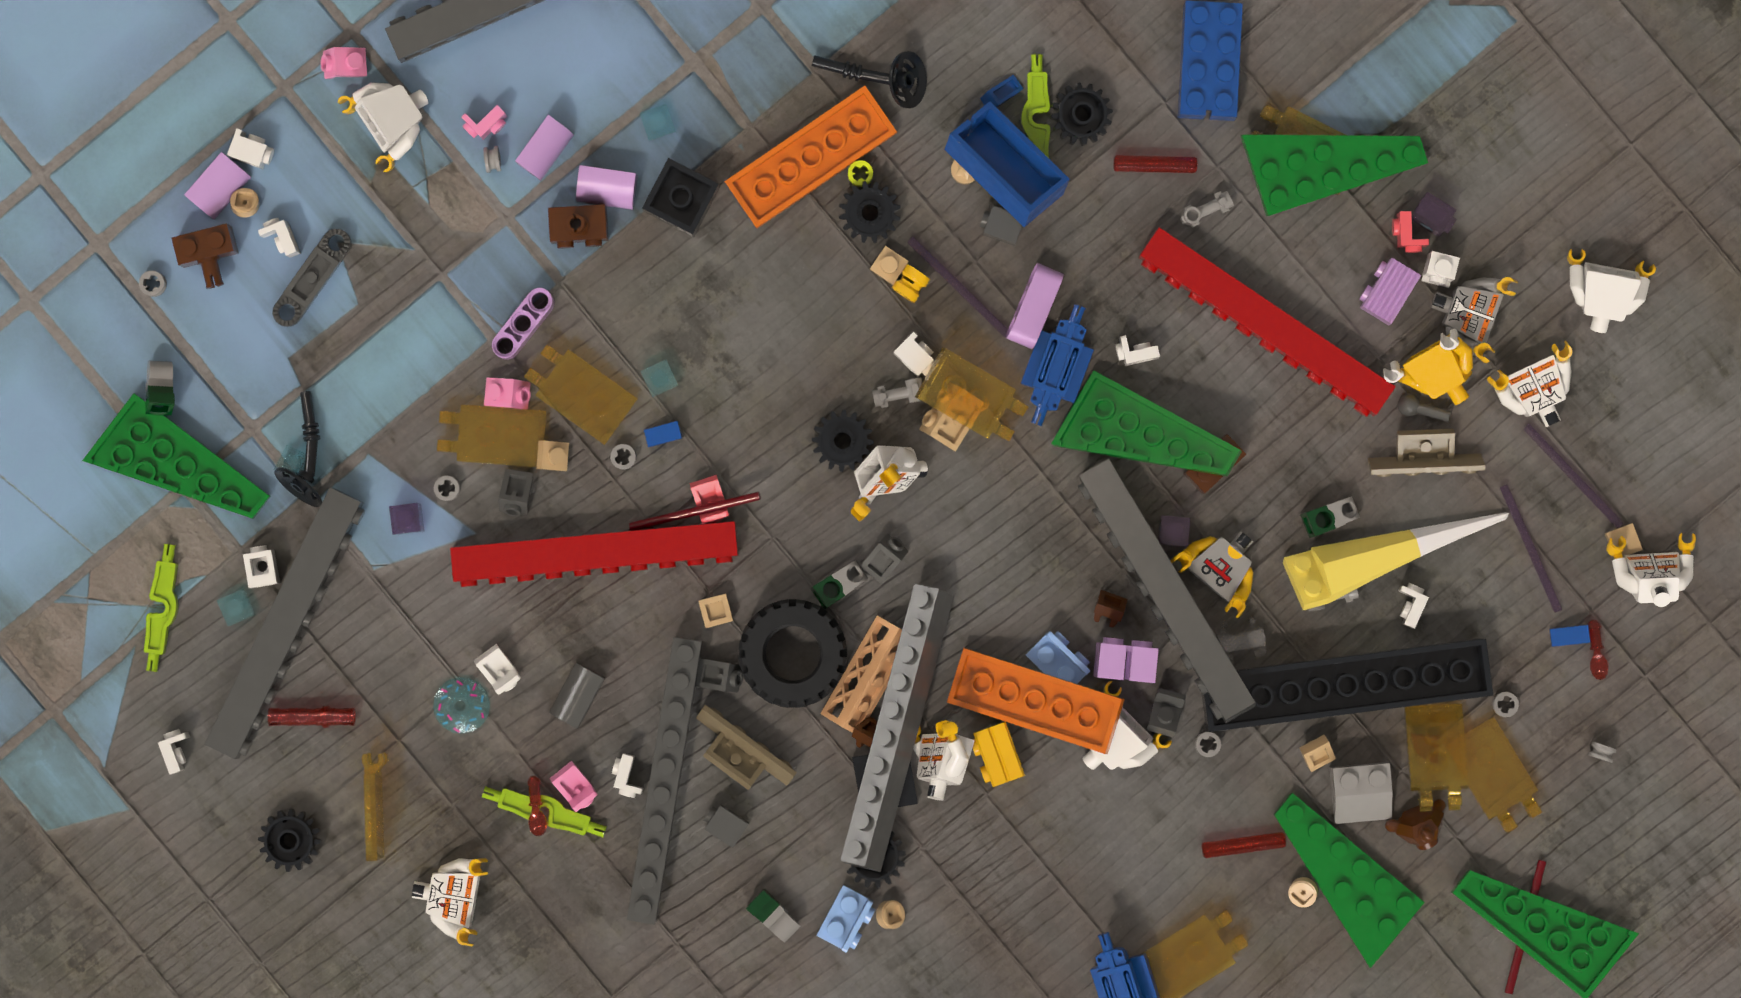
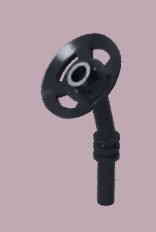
(895, 79)
(301, 483)

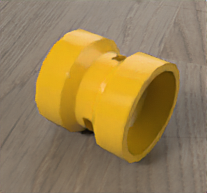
(907, 289)

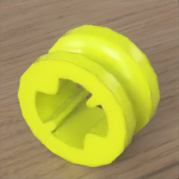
(860, 164)

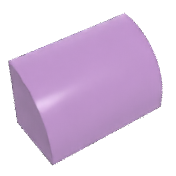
(544, 147)
(216, 185)
(606, 187)

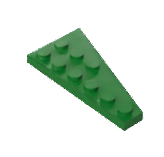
(1312, 167)
(1128, 426)
(170, 458)
(1359, 890)
(1559, 938)

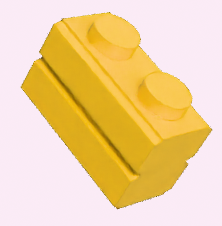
(998, 754)

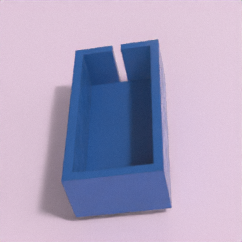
(1210, 60)
(1006, 164)

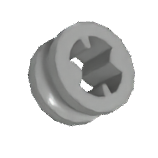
(492, 159)
(148, 276)
(614, 454)
(452, 495)
(1510, 711)
(1205, 735)
(1602, 752)

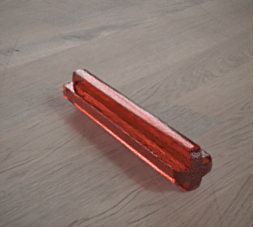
(1155, 164)
(1243, 845)

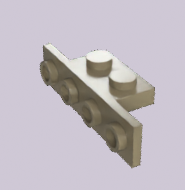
(1425, 453)
(739, 754)

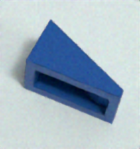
(1002, 92)
(663, 434)
(1569, 635)

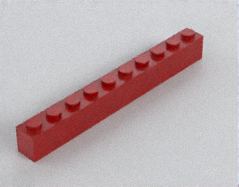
(1266, 322)
(594, 551)

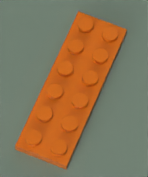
(810, 157)
(1035, 701)

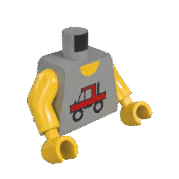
(1221, 567)

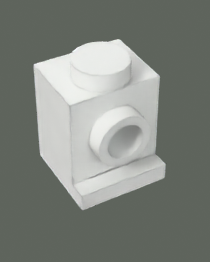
(250, 150)
(1440, 269)
(915, 356)
(254, 576)

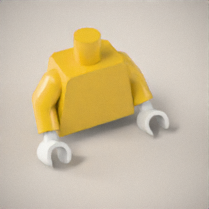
(1437, 368)

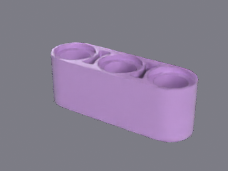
(1034, 306)
(510, 331)

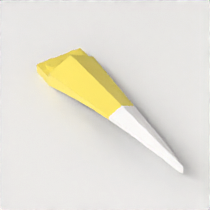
(1341, 567)

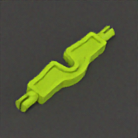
(1036, 103)
(158, 623)
(558, 817)

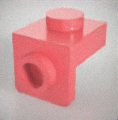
(1403, 230)
(706, 492)

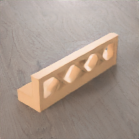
(871, 678)

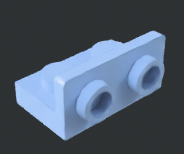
(1057, 660)
(846, 918)

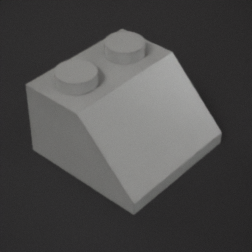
(1361, 792)

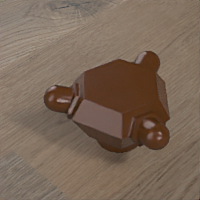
(1419, 827)

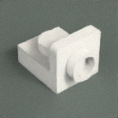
(285, 241)
(1141, 353)
(1412, 610)
(173, 756)

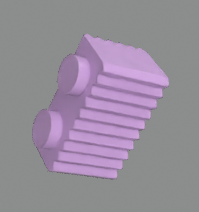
(1389, 291)

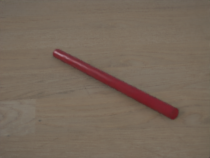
(694, 511)
(1518, 951)

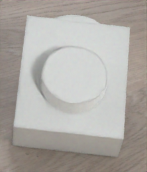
(498, 669)
(622, 768)

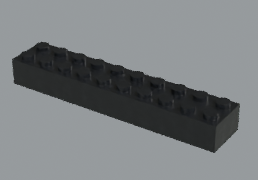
(1361, 683)

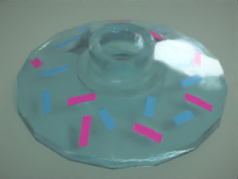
(476, 703)

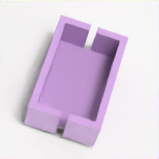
(1140, 660)

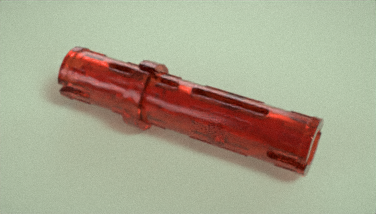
(312, 716)

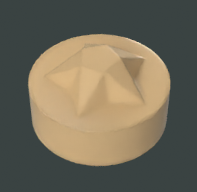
(960, 174)
(244, 202)
(1303, 892)
(890, 914)

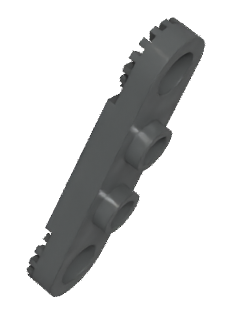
(311, 277)

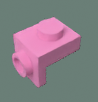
(344, 62)
(492, 122)
(507, 393)
(574, 786)

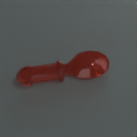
(1598, 663)
(537, 819)

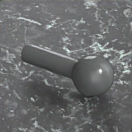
(1410, 405)

